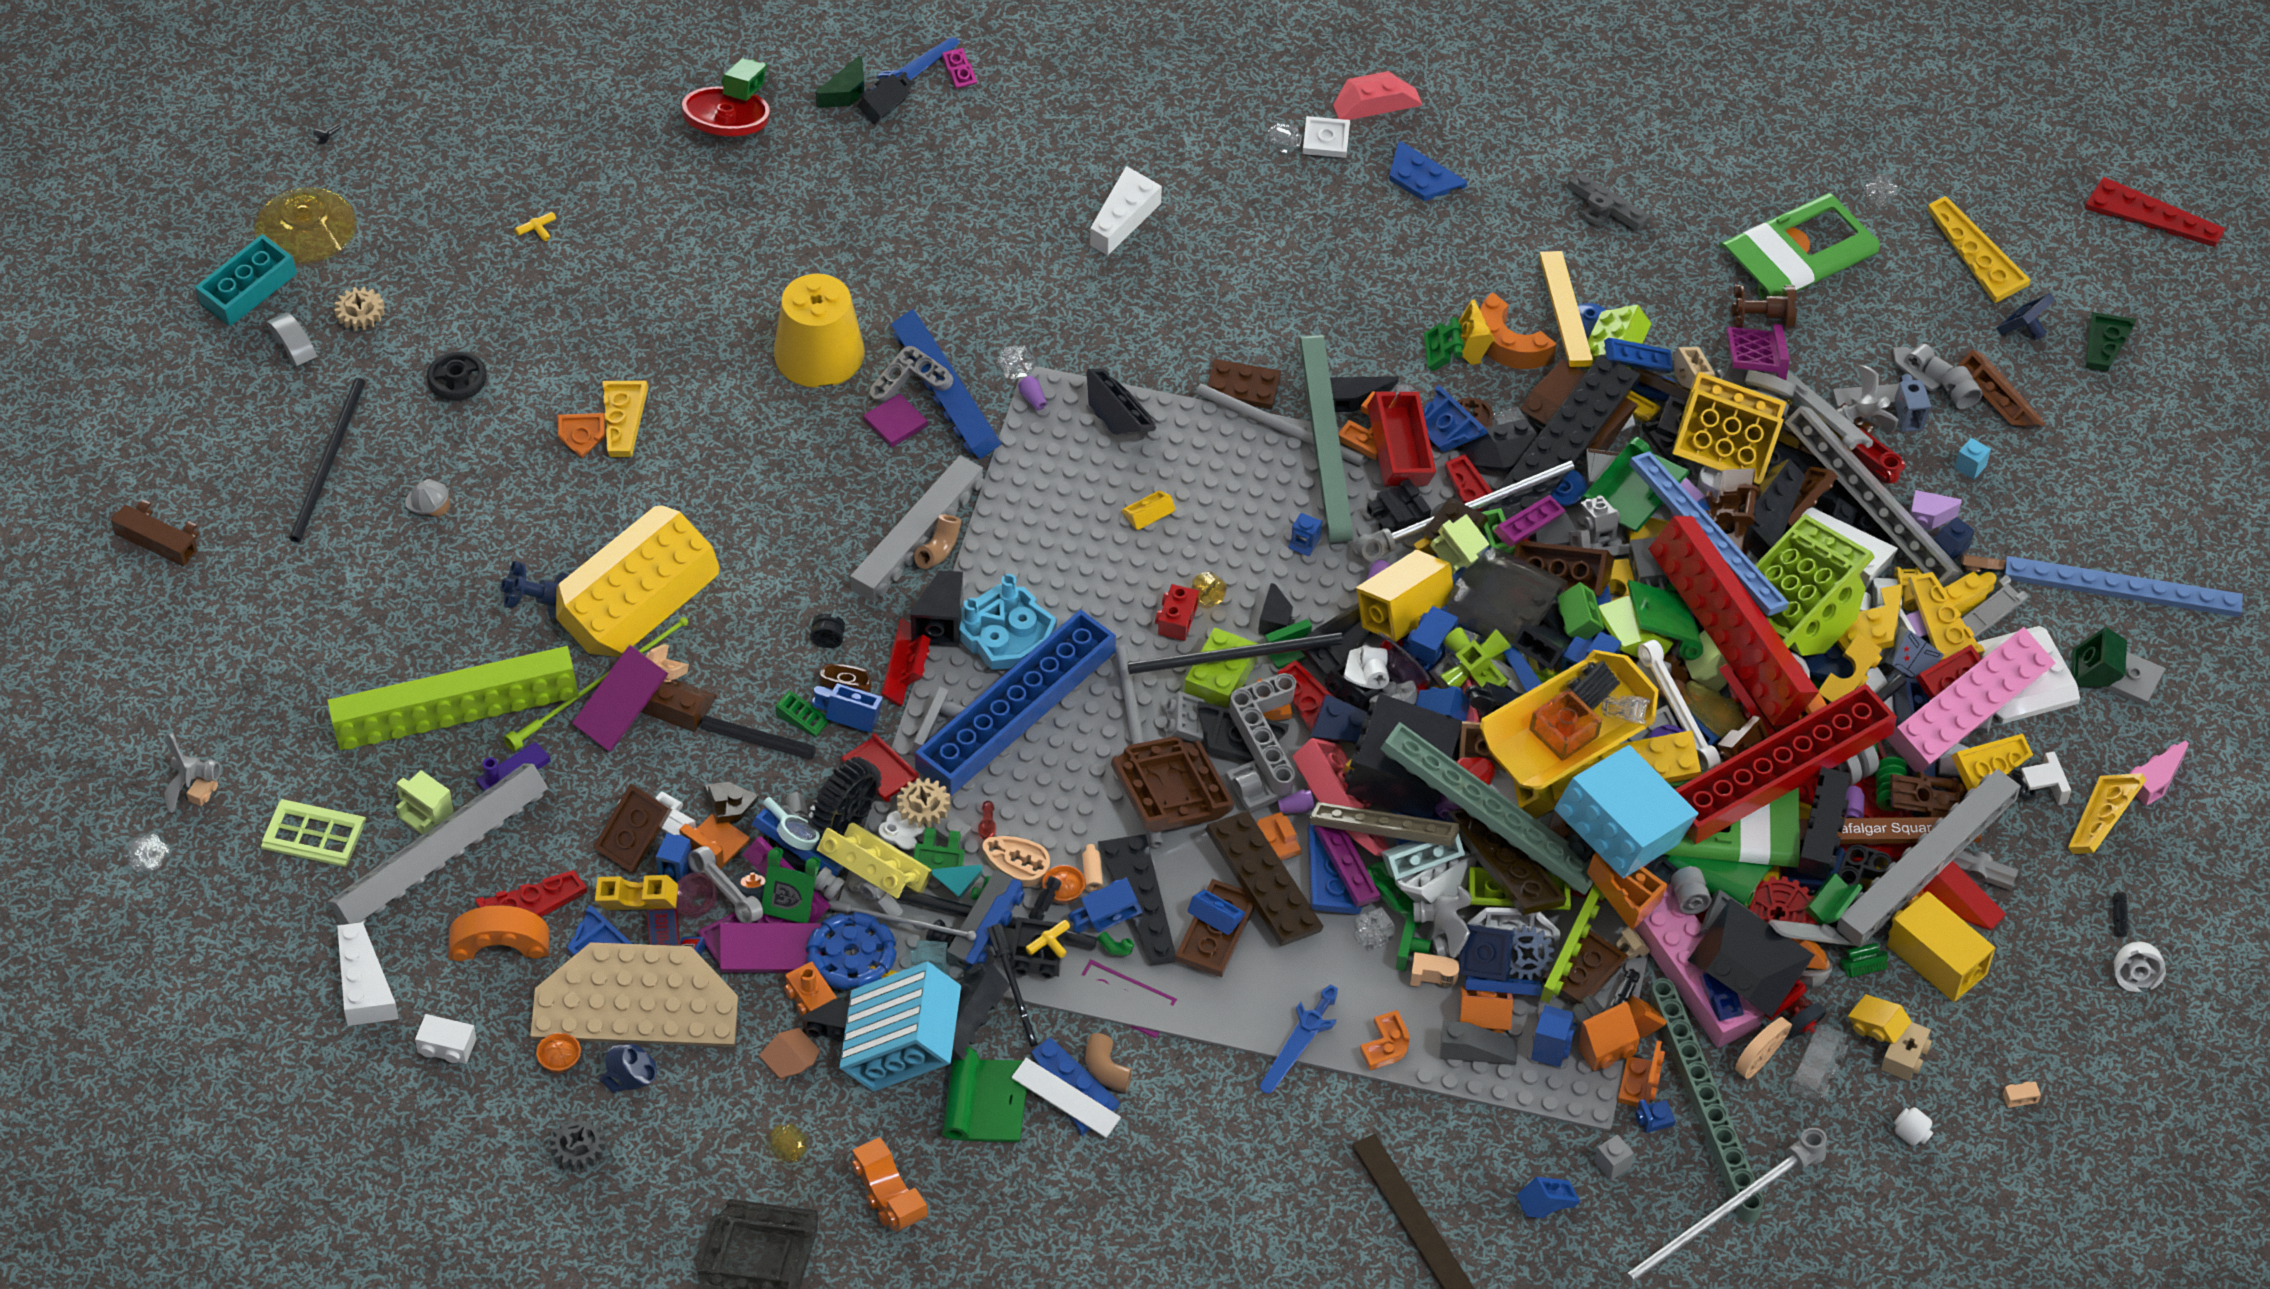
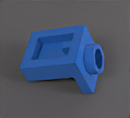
(1654, 1116)

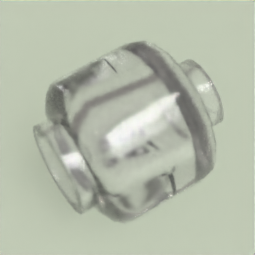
(1284, 137)

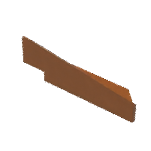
(2000, 391)

